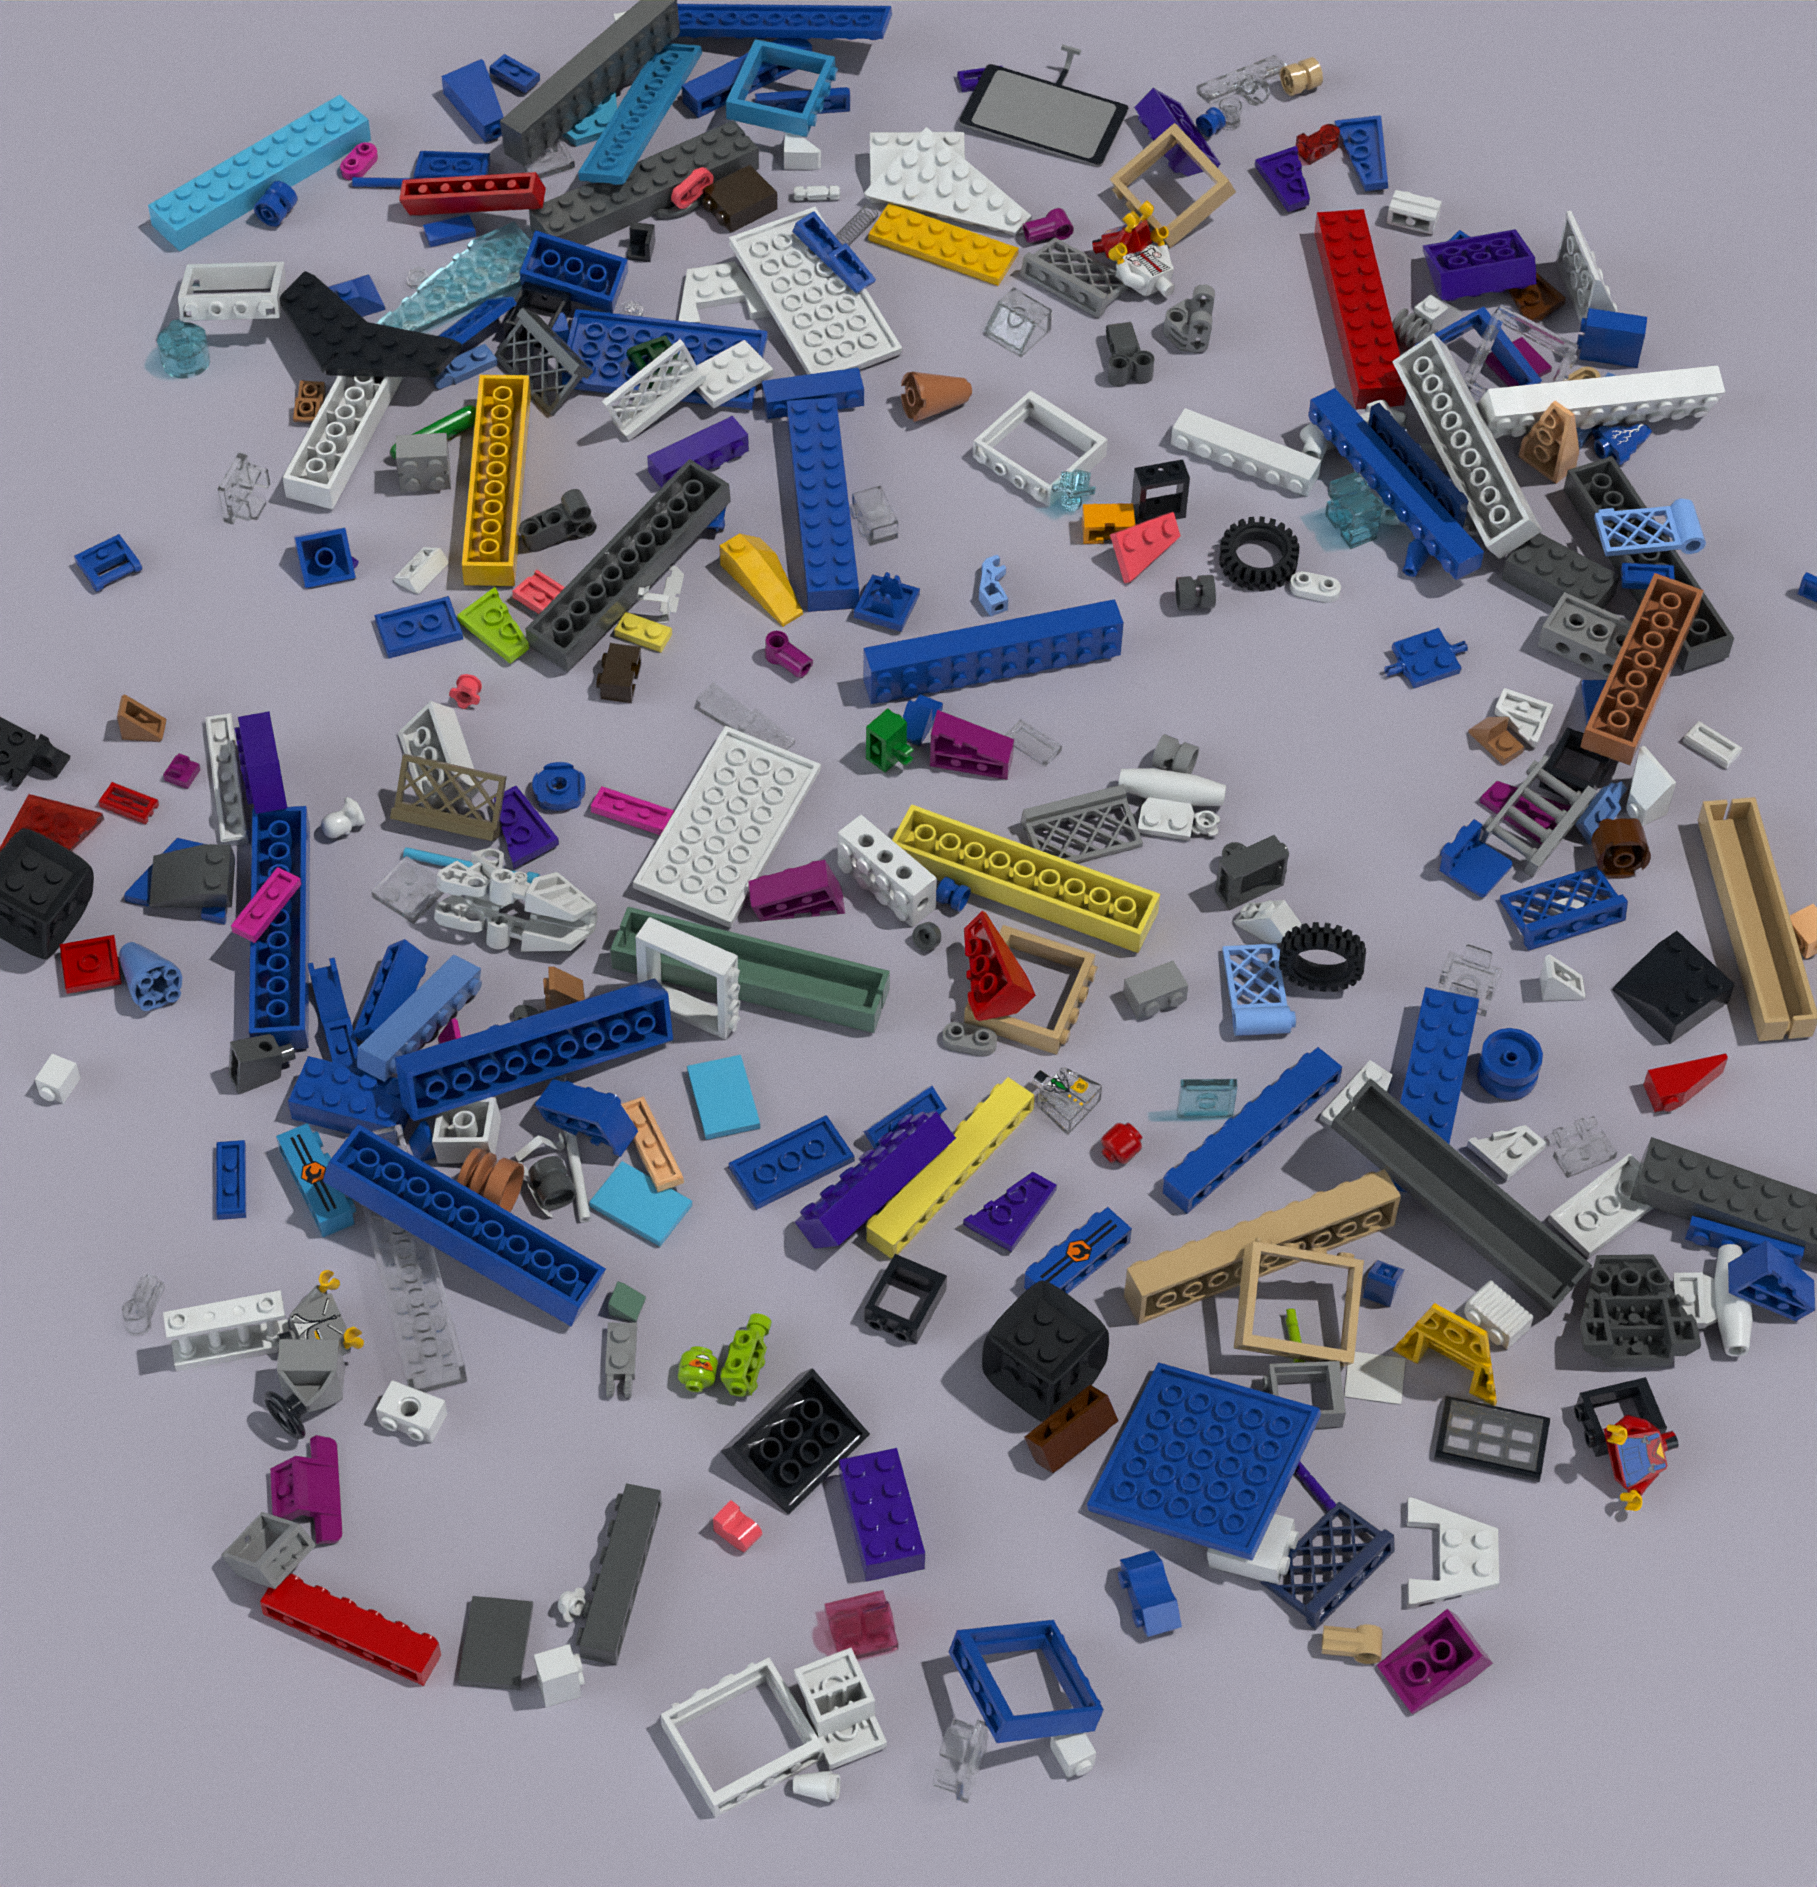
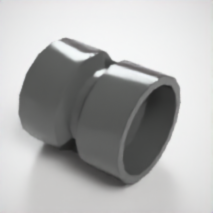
(1186, 592)
(552, 1184)

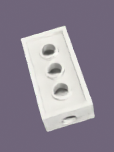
(886, 871)

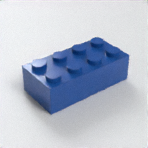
(584, 272)
(344, 1097)

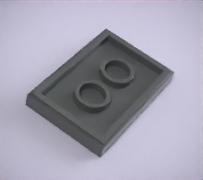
(495, 1643)

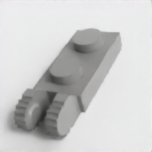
(620, 1356)

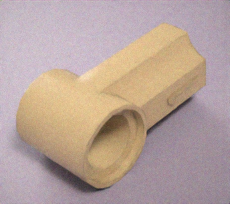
(1361, 1643)

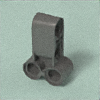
(1126, 357)
(558, 522)

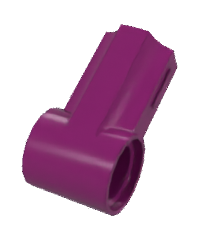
(1055, 225)
(786, 654)

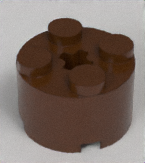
(1620, 847)

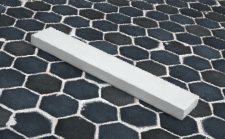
(226, 780)

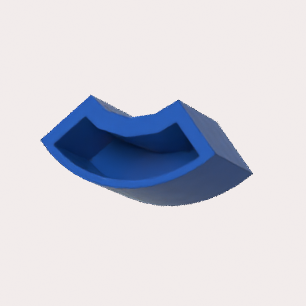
(1149, 1593)

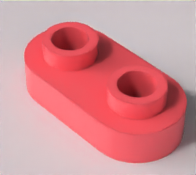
(691, 187)

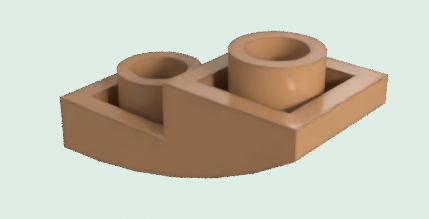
(309, 401)

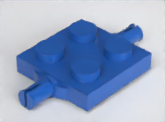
(1426, 658)

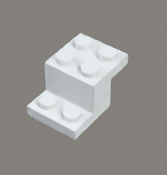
(840, 1708)

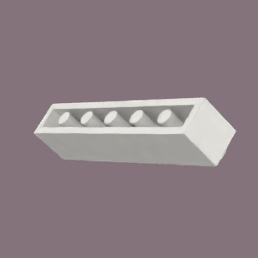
(1245, 452)

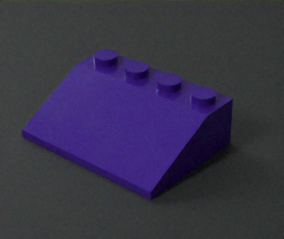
(1480, 265)

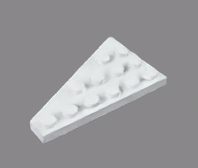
(941, 182)

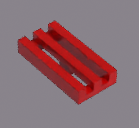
(126, 806)

